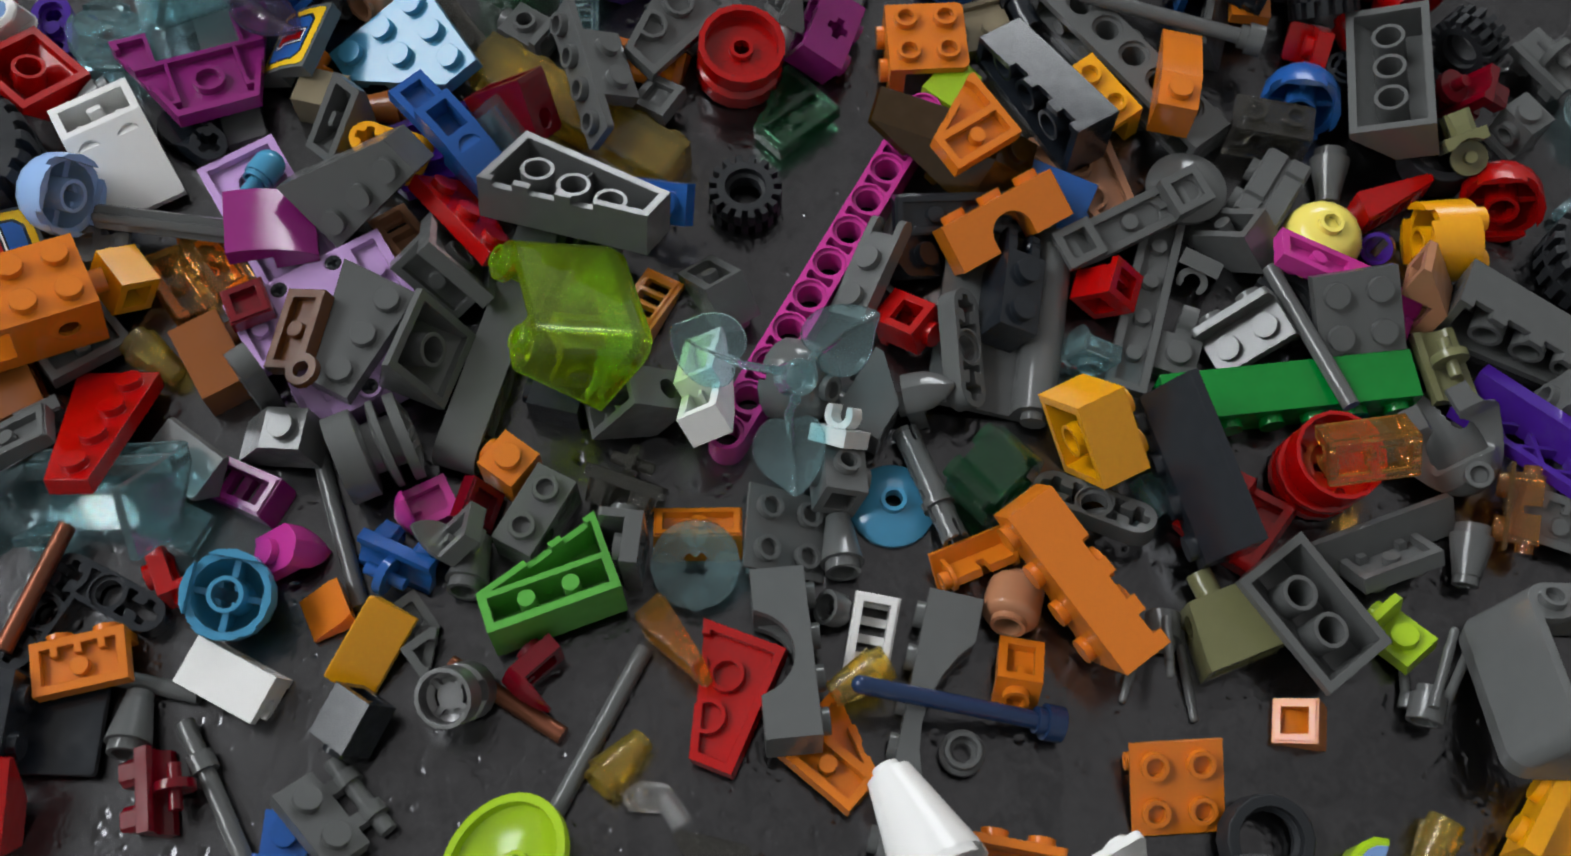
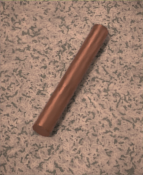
(35, 586)
(537, 719)

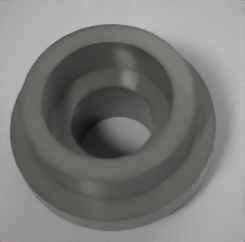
(964, 739)

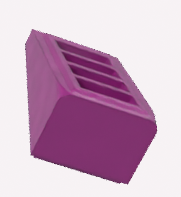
(268, 502)

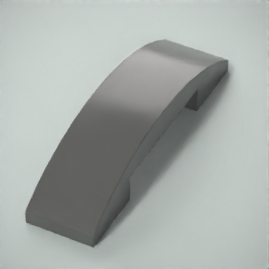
(1133, 220)

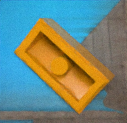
(371, 644)

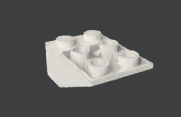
(119, 138)

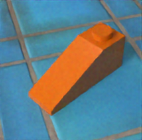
(1176, 84)

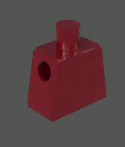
(526, 97)

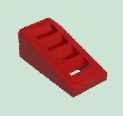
(1383, 202)

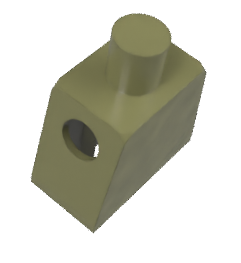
(1223, 628)

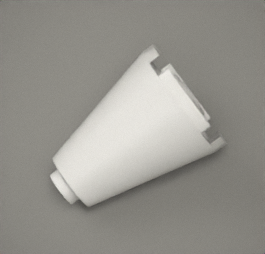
(915, 817)

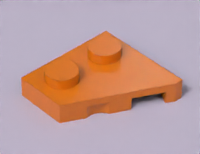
(973, 128)

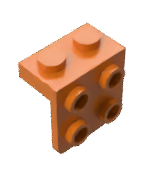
(921, 41)

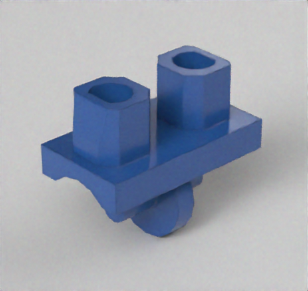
(394, 563)

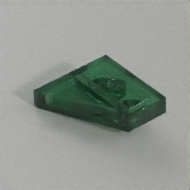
(793, 114)

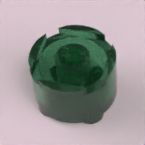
(991, 472)

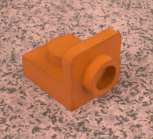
(1018, 672)

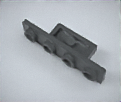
(594, 70)
(1391, 545)

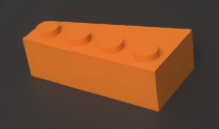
(1077, 581)

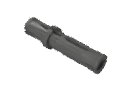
(936, 501)

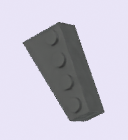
(1509, 325)

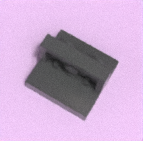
(444, 269)

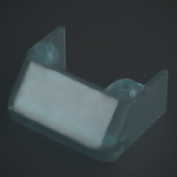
(139, 495)

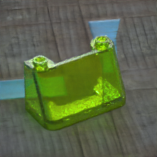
(582, 318)

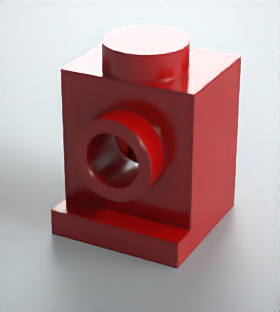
(1107, 289)
(913, 327)

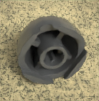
(812, 404)

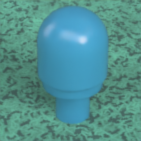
(263, 170)

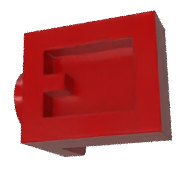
(1307, 43)

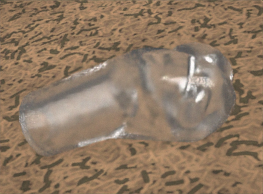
(657, 798)

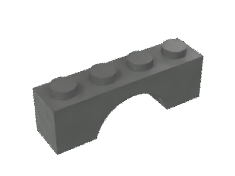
(792, 710)

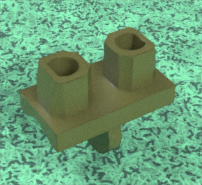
(1463, 141)
(1440, 363)

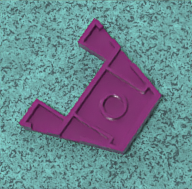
(201, 82)

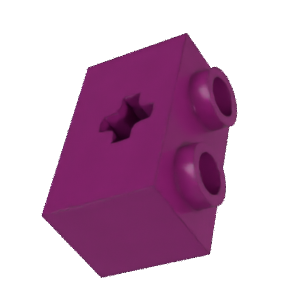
(827, 38)

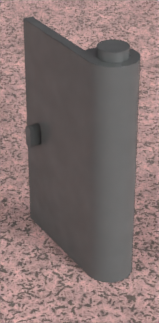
(1019, 376)

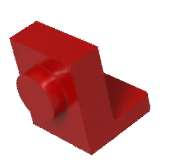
(162, 575)

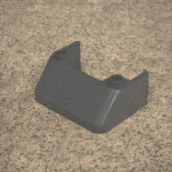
(1524, 679)

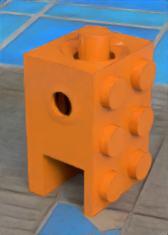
(48, 302)

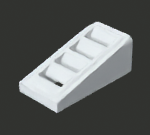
(878, 602)

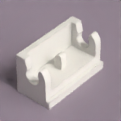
(232, 680)

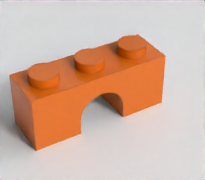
(969, 237)

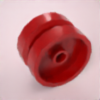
(740, 56)

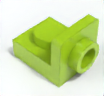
(1410, 640)

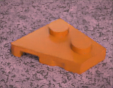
(843, 767)

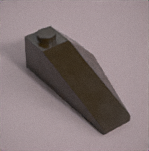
(910, 127)

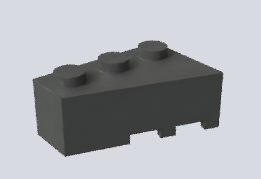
(355, 184)

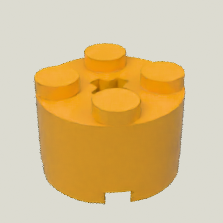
(1451, 223)

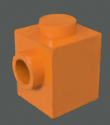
(507, 463)

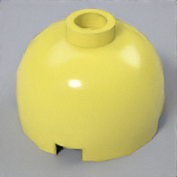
(1328, 225)

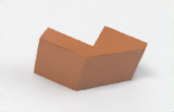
(1430, 285)

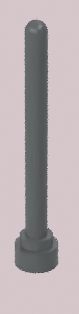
(1247, 37)

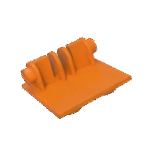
(1175, 785)

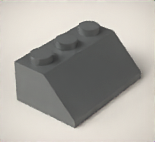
(1313, 612)

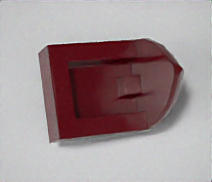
(533, 663)

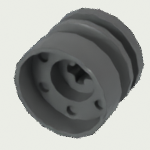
(373, 448)

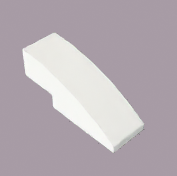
(703, 410)

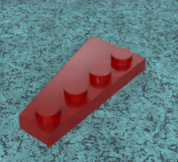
(97, 427)

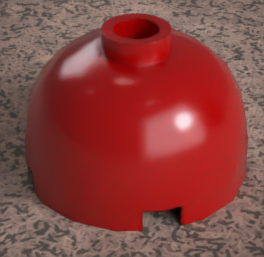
(1510, 195)

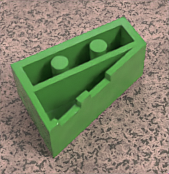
(554, 591)

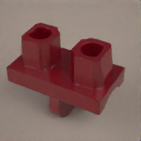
(1471, 90)
(158, 792)

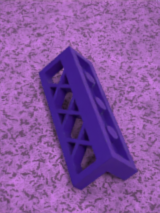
(1533, 420)

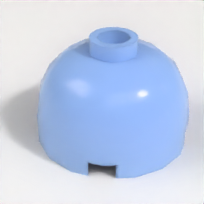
(60, 192)

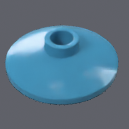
(887, 524)

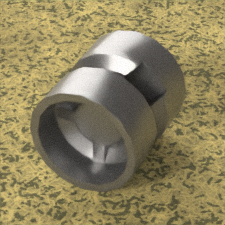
(455, 694)

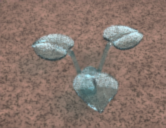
(789, 448)

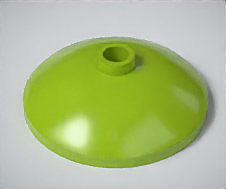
(512, 827)

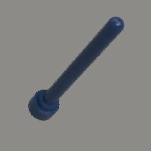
(1047, 722)

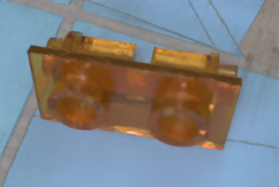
(1518, 491)

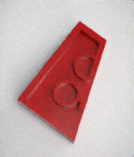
(459, 213)
(732, 704)

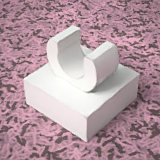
(844, 433)

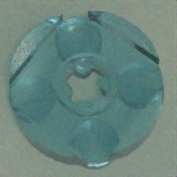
(88, 27)
(695, 590)

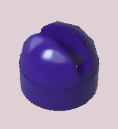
(1372, 241)

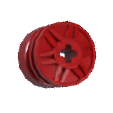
(1299, 480)

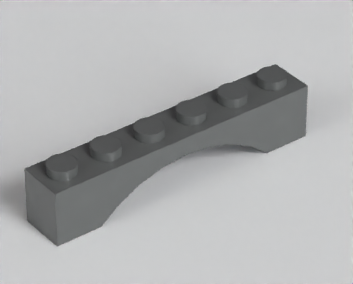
(945, 639)

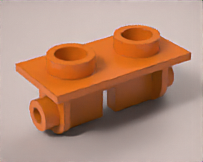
(970, 559)

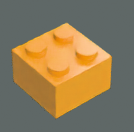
(1095, 430)

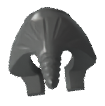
(1454, 458)

